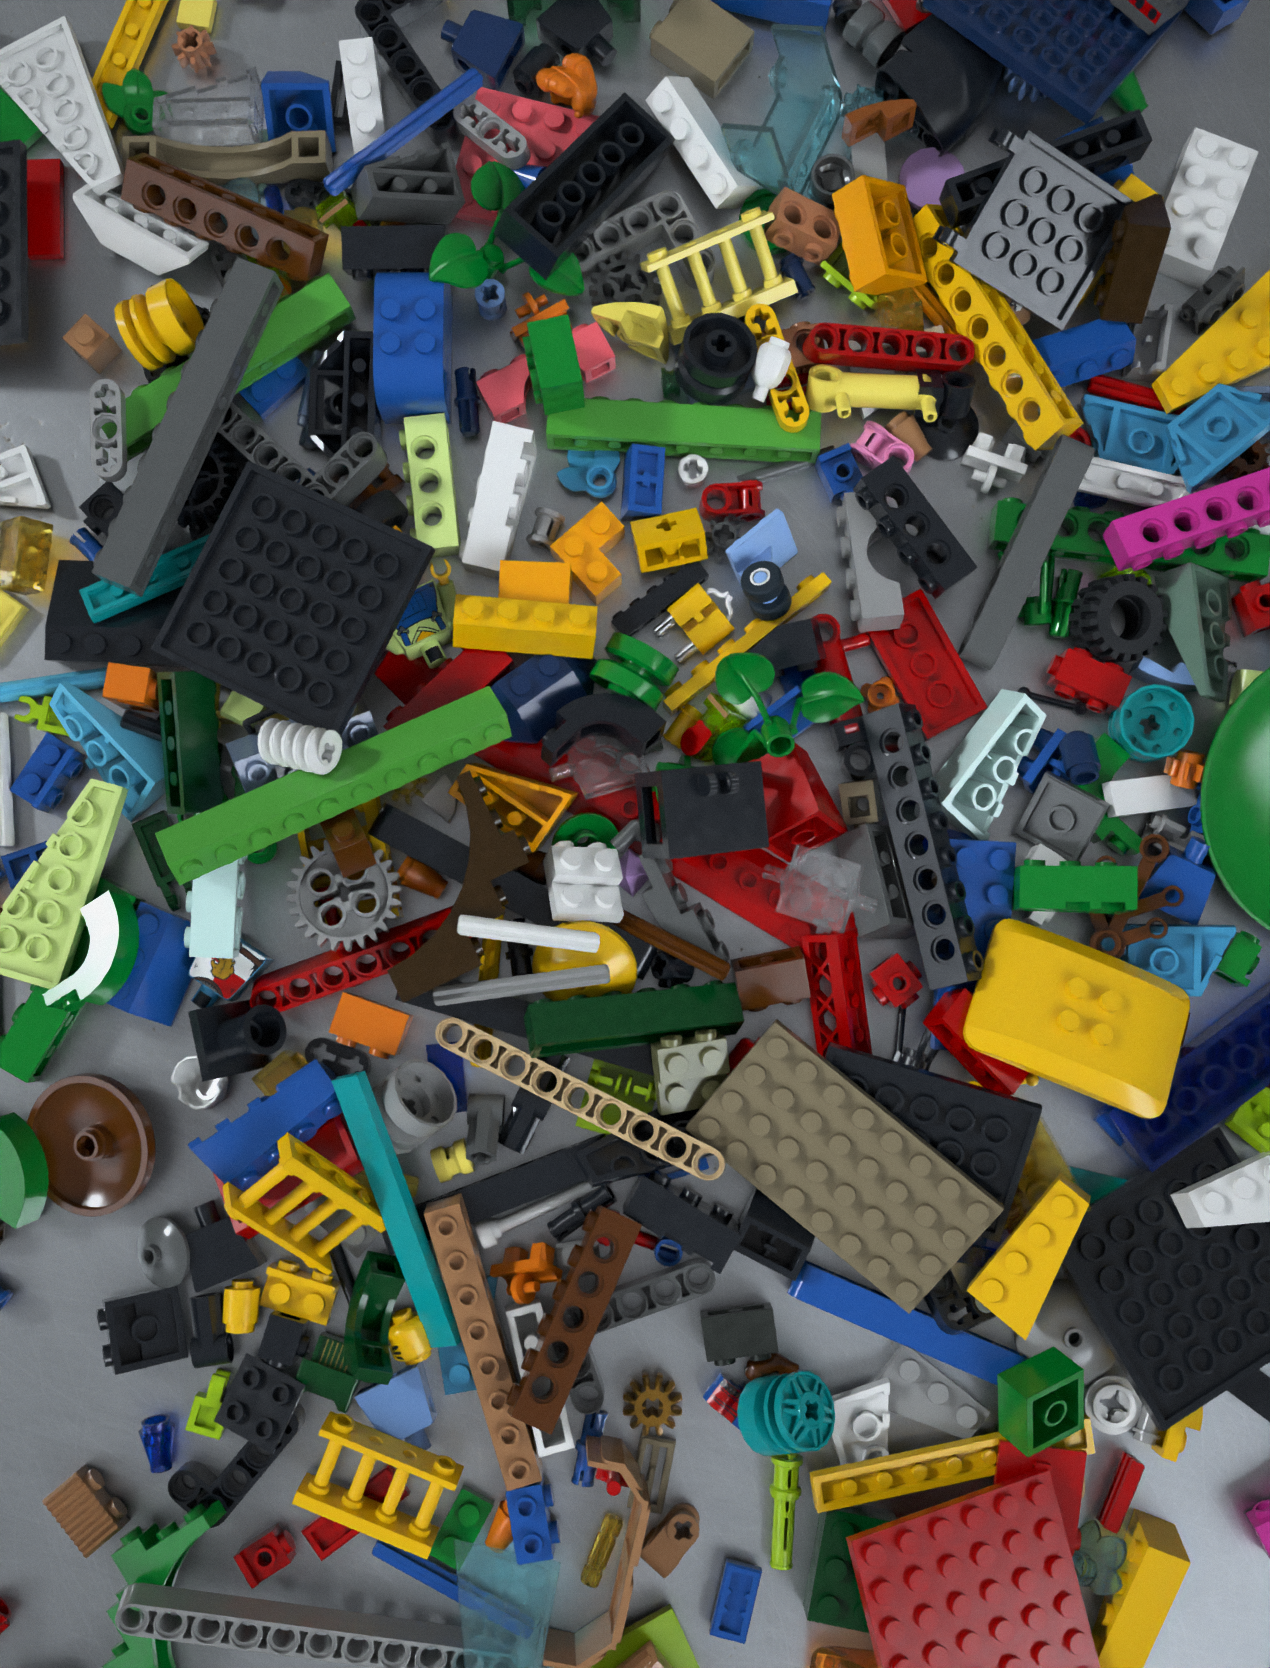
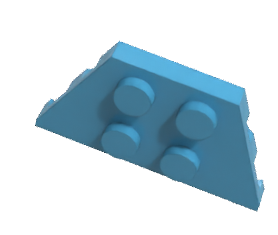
(1216, 432)
(1129, 433)
(1181, 957)

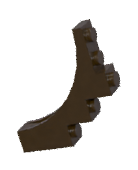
(490, 856)

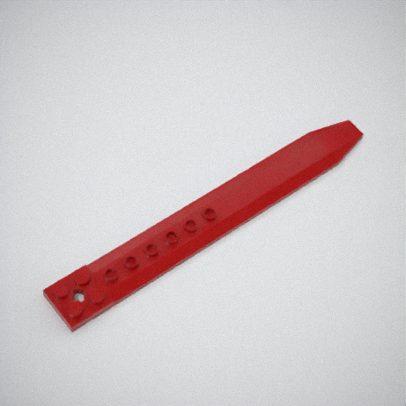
(726, 878)

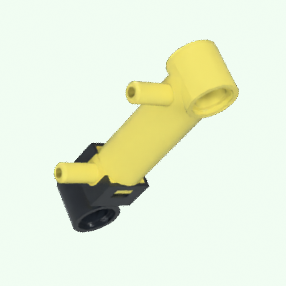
(923, 392)

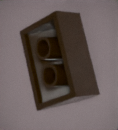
(1134, 261)

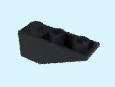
(793, 645)

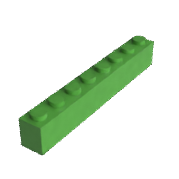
(294, 327)
(683, 430)

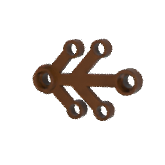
(1119, 921)

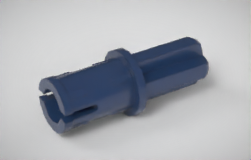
(467, 401)

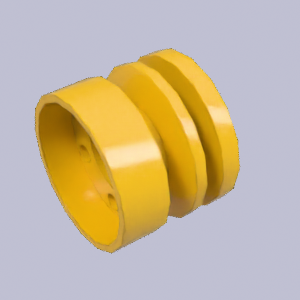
(159, 324)

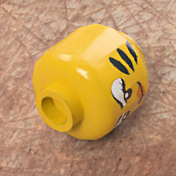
(408, 1338)

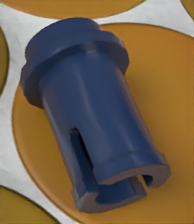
(793, 268)

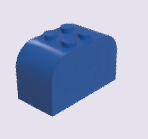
(412, 346)

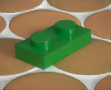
(461, 1523)

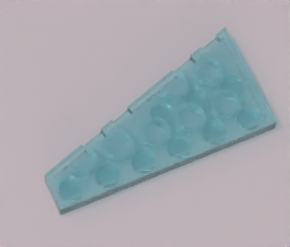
(503, 1606)

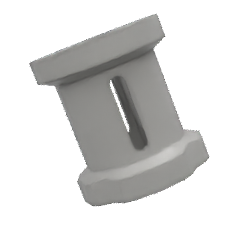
(545, 528)

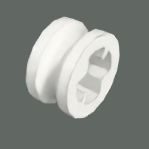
(701, 467)

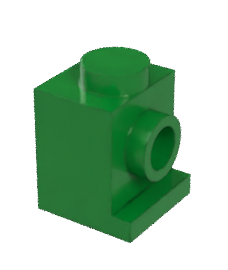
(1239, 959)

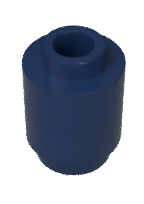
(1080, 757)

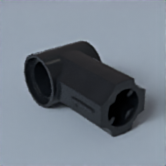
(210, 1342)

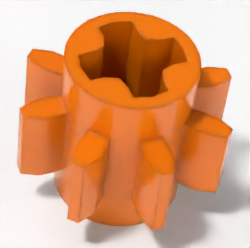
(1185, 768)

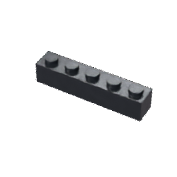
(658, 599)

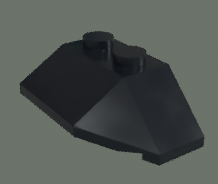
(343, 393)

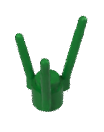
(1038, 608)

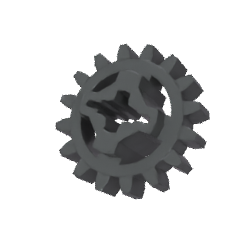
(622, 275)

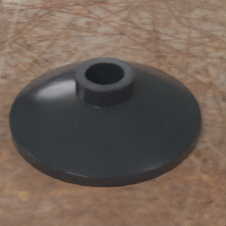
(950, 442)

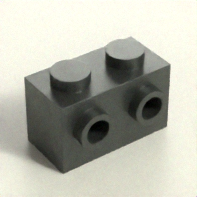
(739, 1333)

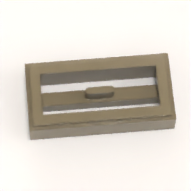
(657, 1442)

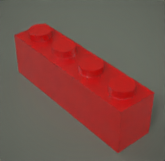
(455, 679)

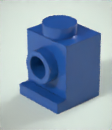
(827, 468)

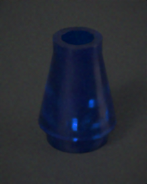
(158, 1440)

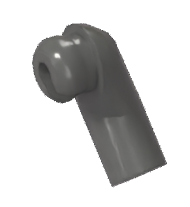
(631, 833)

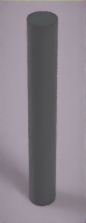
(779, 469)

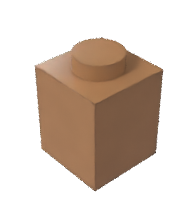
(92, 343)

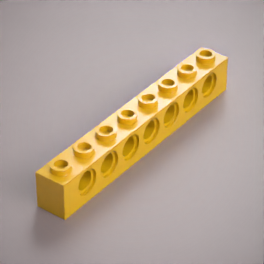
(1003, 335)

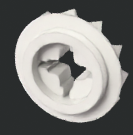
(1118, 1420)

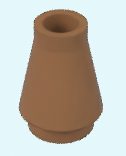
(908, 431)

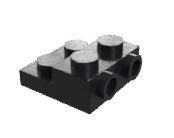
(142, 1329)

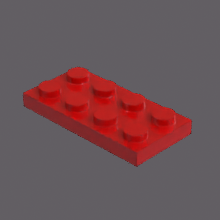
(927, 668)

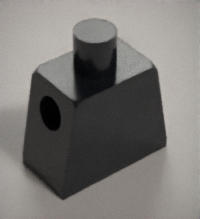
(578, 28)
(218, 1251)

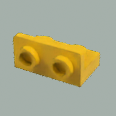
(299, 1291)

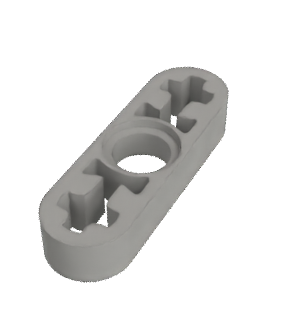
(496, 146)
(118, 442)

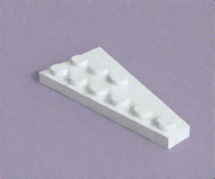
(55, 90)

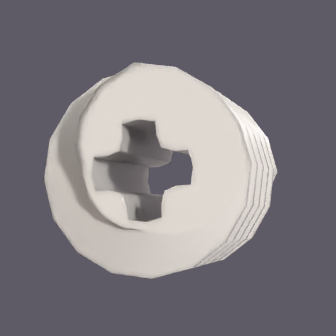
(299, 746)

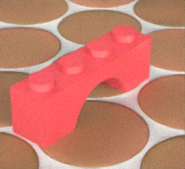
(507, 389)

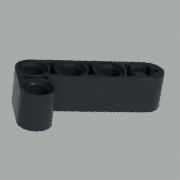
(224, 1487)

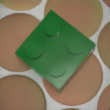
(554, 365)
(1040, 1401)

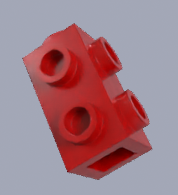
(1088, 680)

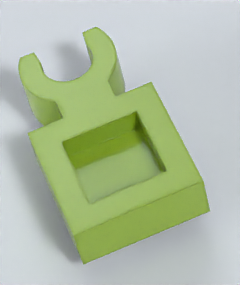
(44, 714)

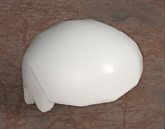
(192, 1090)

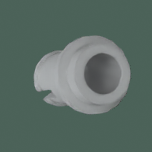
(1146, 1429)

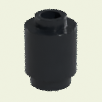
(535, 60)

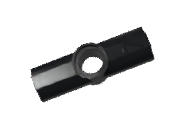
(530, 1109)

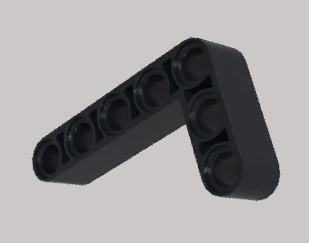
(402, 56)

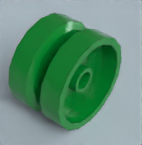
(634, 670)

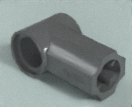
(484, 1119)

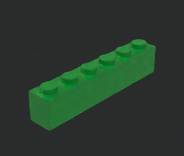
(39, 1028)

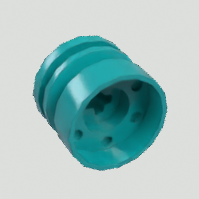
(1167, 714)
(786, 1413)

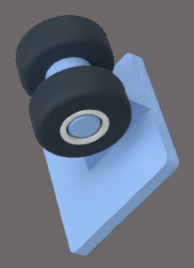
(757, 565)

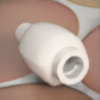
(770, 366)

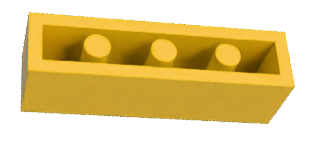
(524, 626)

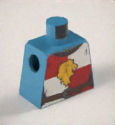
(227, 976)

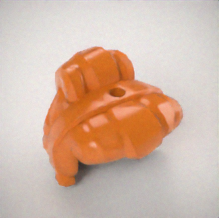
(571, 84)

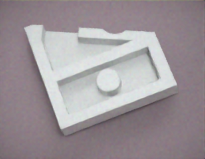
(20, 480)

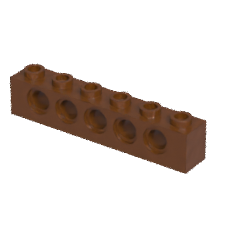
(142, 188)
(545, 1410)

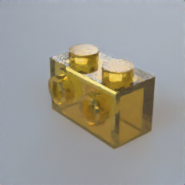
(24, 555)

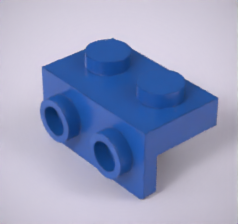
(531, 1522)

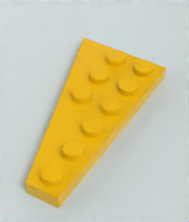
(1224, 354)

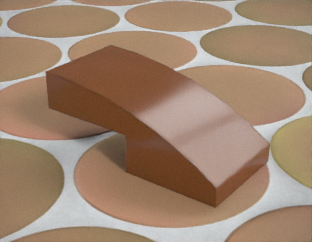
(885, 118)

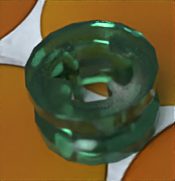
(669, 383)

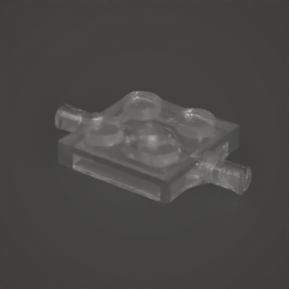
(602, 765)
(820, 888)

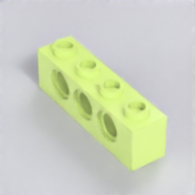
(433, 433)

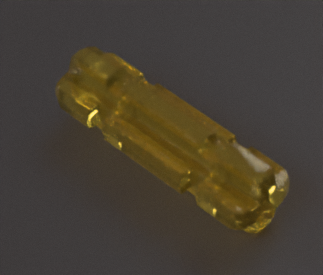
(601, 1550)

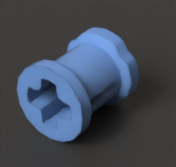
(492, 309)

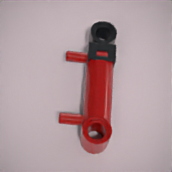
(848, 730)

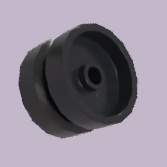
(715, 358)

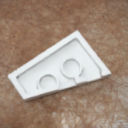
(862, 1422)

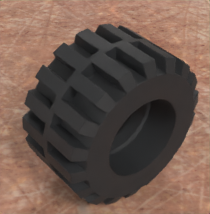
(1142, 617)

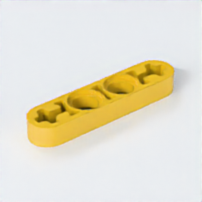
(799, 402)

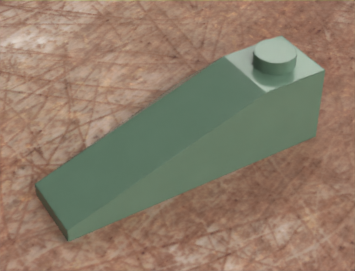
(1197, 614)

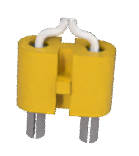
(699, 619)

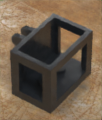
(703, 810)

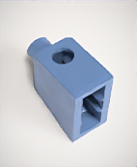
(401, 1406)

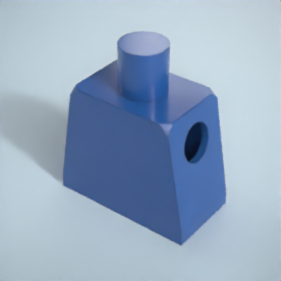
(1188, 873)

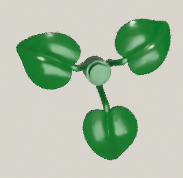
(461, 265)
(747, 674)

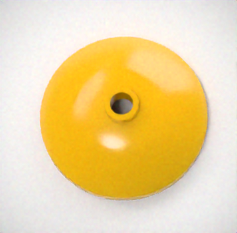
(612, 951)

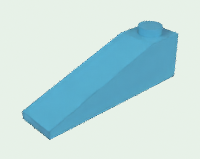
(115, 752)

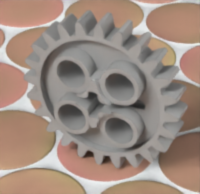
(354, 924)

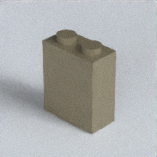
(701, 43)

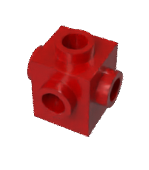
(882, 980)

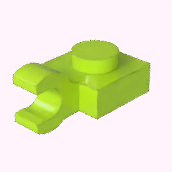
(207, 1406)

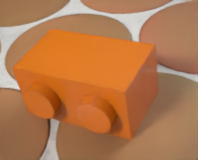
(371, 1025)

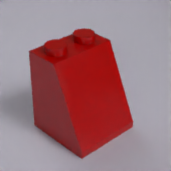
(797, 804)

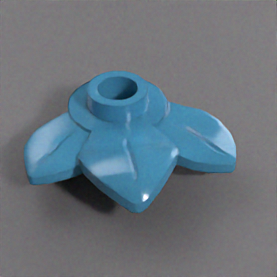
(586, 468)

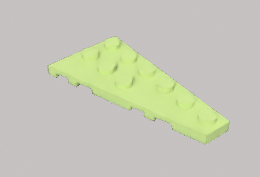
(43, 912)

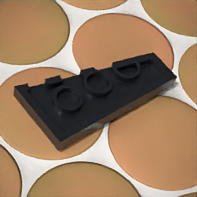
(617, 1159)

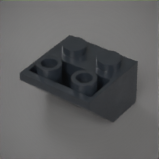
(773, 1236)

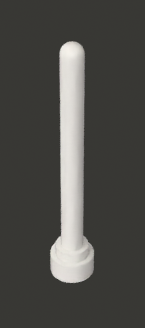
(491, 1230)

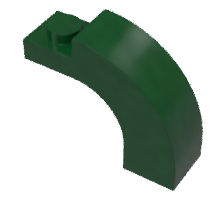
(370, 1316)

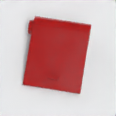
(1067, 1474)

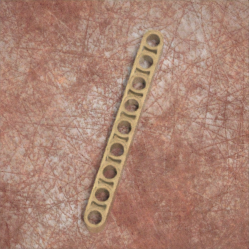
(562, 1093)

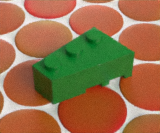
(1075, 887)

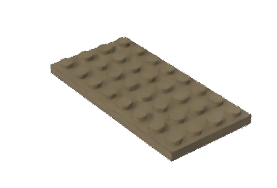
(844, 1166)

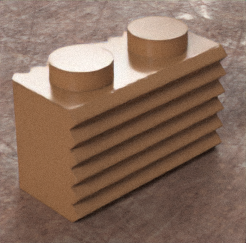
(86, 1510)

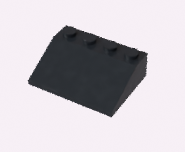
(118, 639)

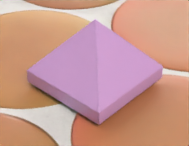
(633, 872)

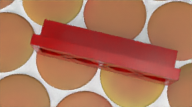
(845, 975)

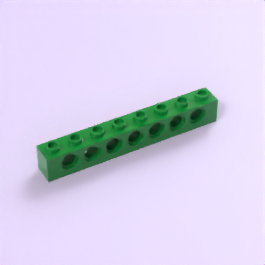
(1250, 547)

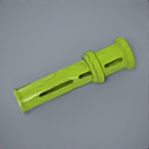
(785, 1494)

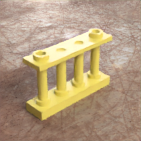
(773, 288)

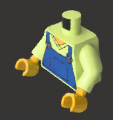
(427, 621)

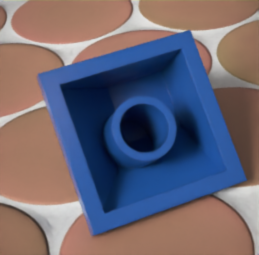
(297, 104)

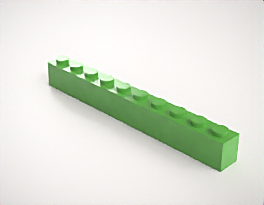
(309, 798)

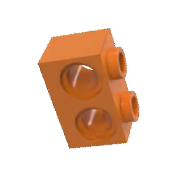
(132, 687)

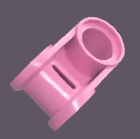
(881, 447)

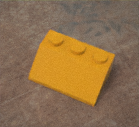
(878, 236)

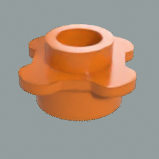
(882, 686)

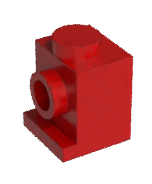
(252, 1562)

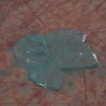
(1100, 1560)

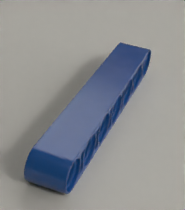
(915, 1330)

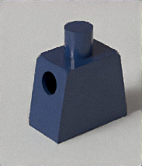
(485, 44)

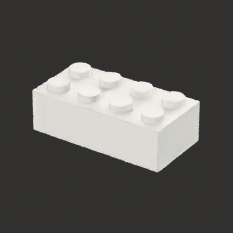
(1203, 203)

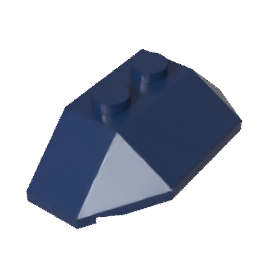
(539, 690)

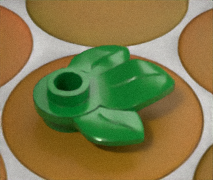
(132, 98)

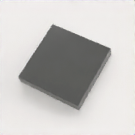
(1062, 817)

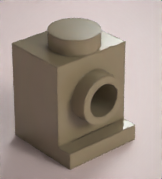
(851, 792)

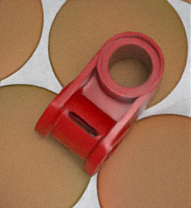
(739, 499)

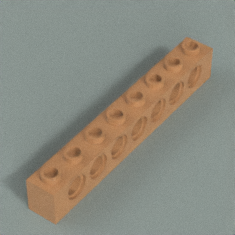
(482, 1338)

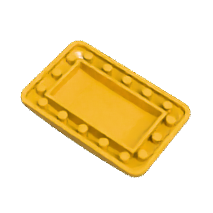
(1077, 1018)

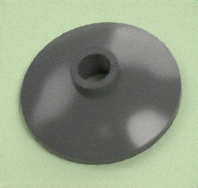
(163, 1252)

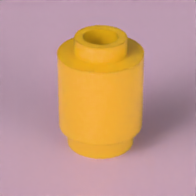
(241, 1306)

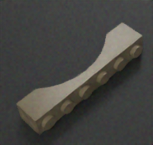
(272, 162)

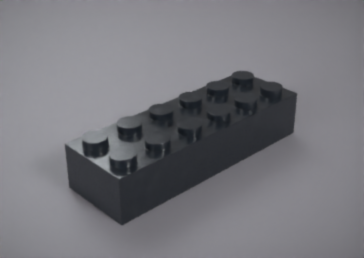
(583, 186)

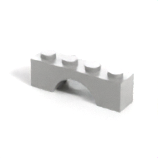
(876, 599)

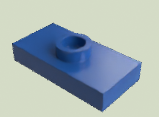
(735, 1601)

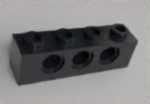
(914, 509)

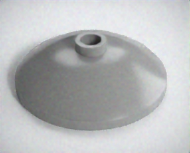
(1057, 1319)

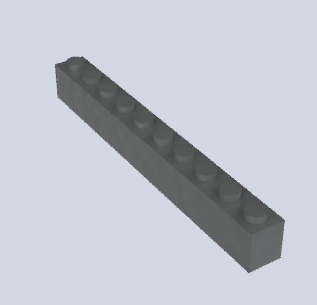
(188, 427)

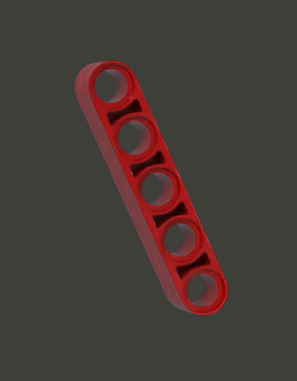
(873, 355)

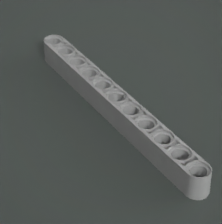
(299, 1641)

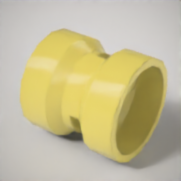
(451, 1161)

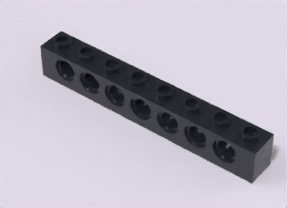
(908, 834)

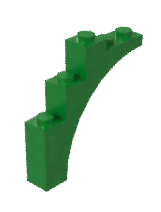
(155, 1559)

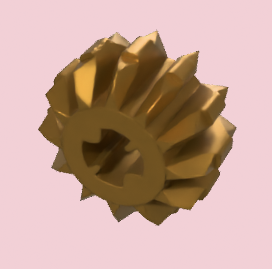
(652, 1417)

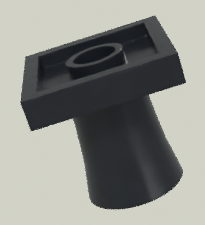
(235, 1037)

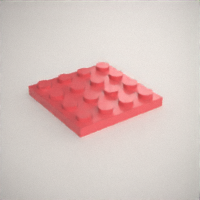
(547, 132)

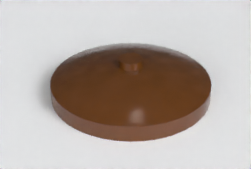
(93, 1143)

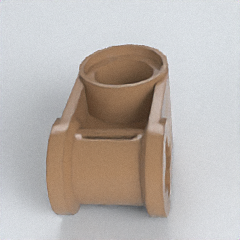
(667, 1543)

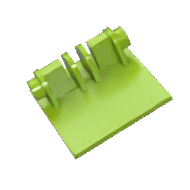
(623, 1084)

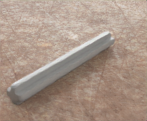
(521, 985)

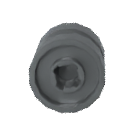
(869, 31)
(827, 176)

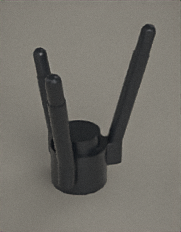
(912, 1057)

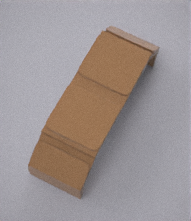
(594, 1640)

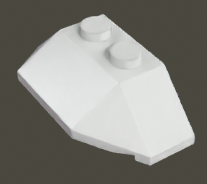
(135, 234)

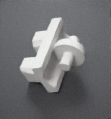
(991, 467)

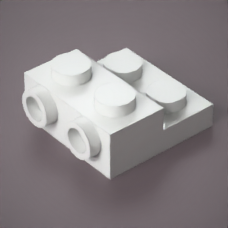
(583, 882)

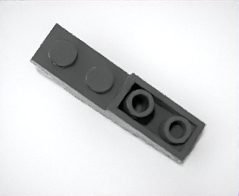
(669, 907)

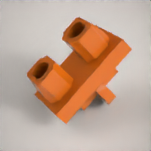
(532, 307)
(526, 1274)

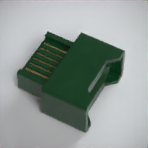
(326, 1374)

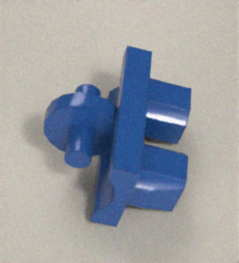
(1033, 771)

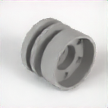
(415, 1103)

